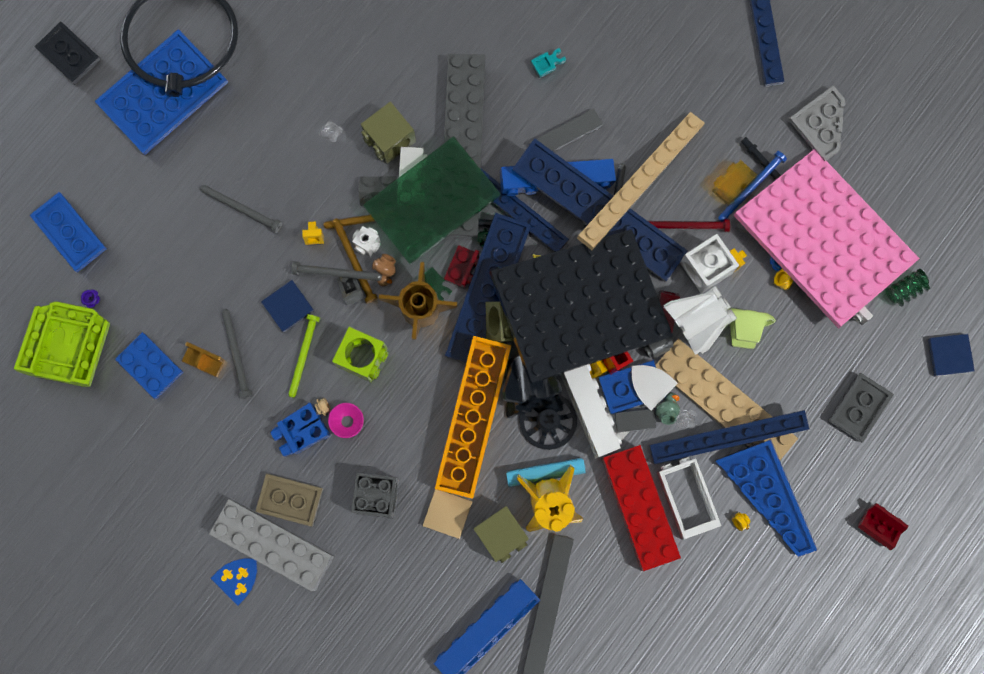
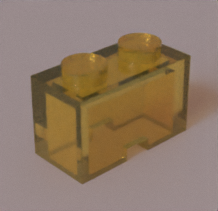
(730, 185)

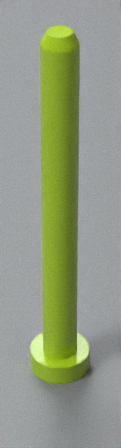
(303, 354)

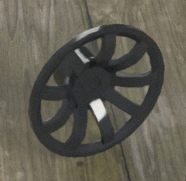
(548, 421)

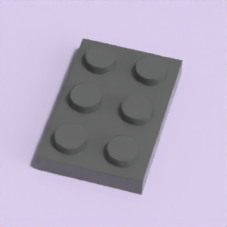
(861, 407)

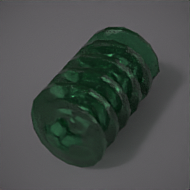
(908, 287)

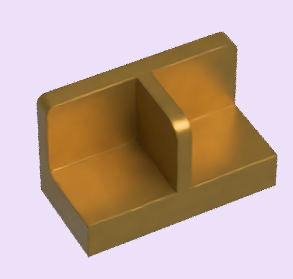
(203, 360)

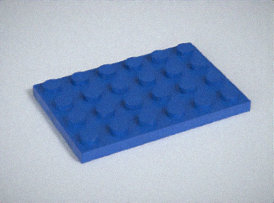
(145, 109)

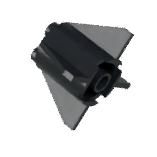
(524, 396)

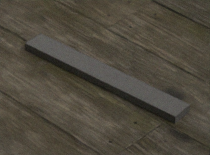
(548, 605)

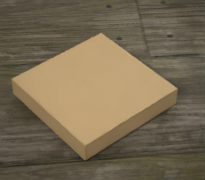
(447, 513)

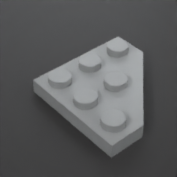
(822, 123)

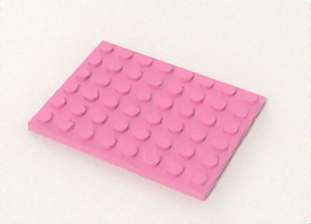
(826, 238)

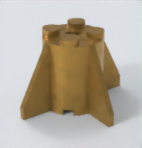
(414, 295)

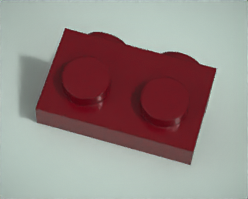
(882, 526)

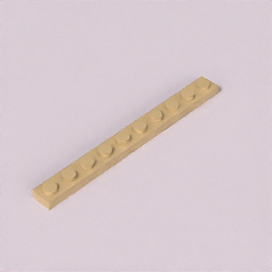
(640, 181)

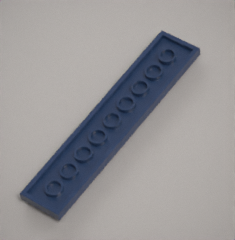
(586, 199)

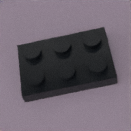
(67, 53)

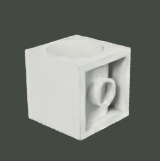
(709, 263)

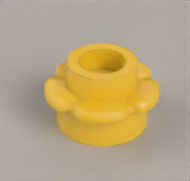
(741, 521)

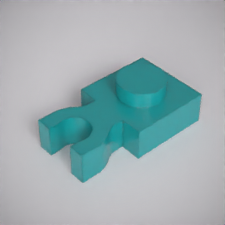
(546, 64)

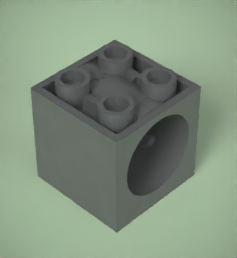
(375, 495)

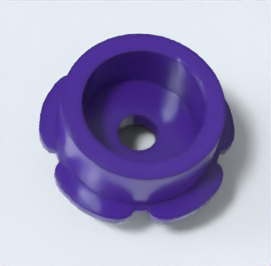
(85, 298)

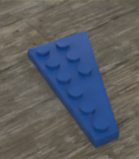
(765, 484)

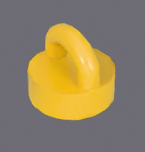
(783, 280)

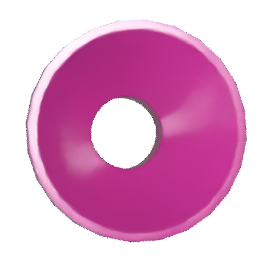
(341, 411)

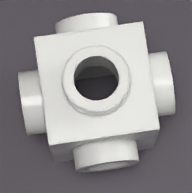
(369, 246)

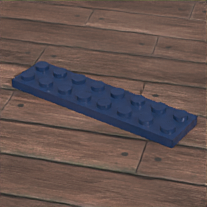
(501, 249)

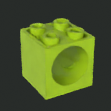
(356, 338)

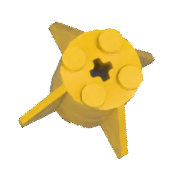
(551, 503)

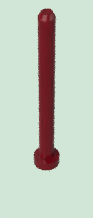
(692, 225)

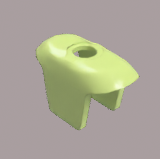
(748, 327)

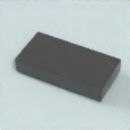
(635, 420)

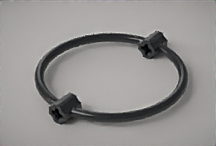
(175, 82)

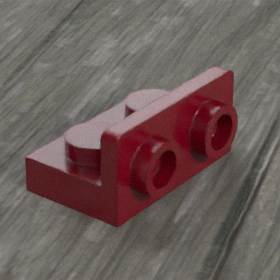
(462, 266)

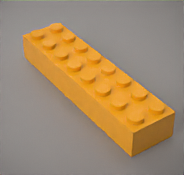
(472, 417)

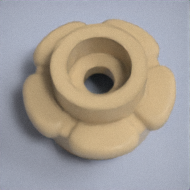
(322, 407)

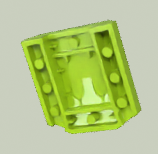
(66, 352)

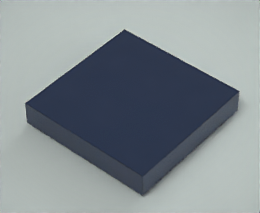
(287, 306)
(951, 355)

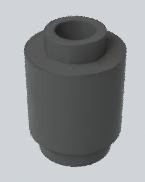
(659, 348)

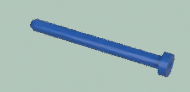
(779, 158)

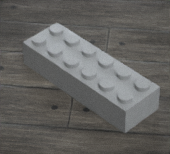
(271, 545)

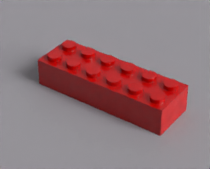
(641, 508)

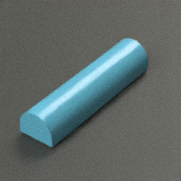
(545, 471)

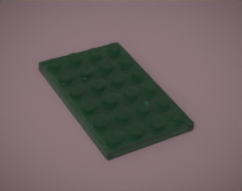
(431, 200)

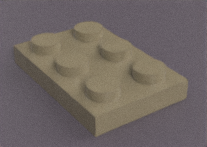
(289, 500)

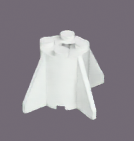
(701, 318)

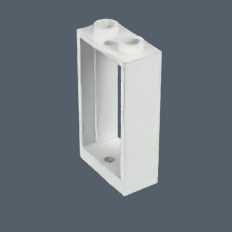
(714, 523)

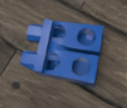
(298, 432)

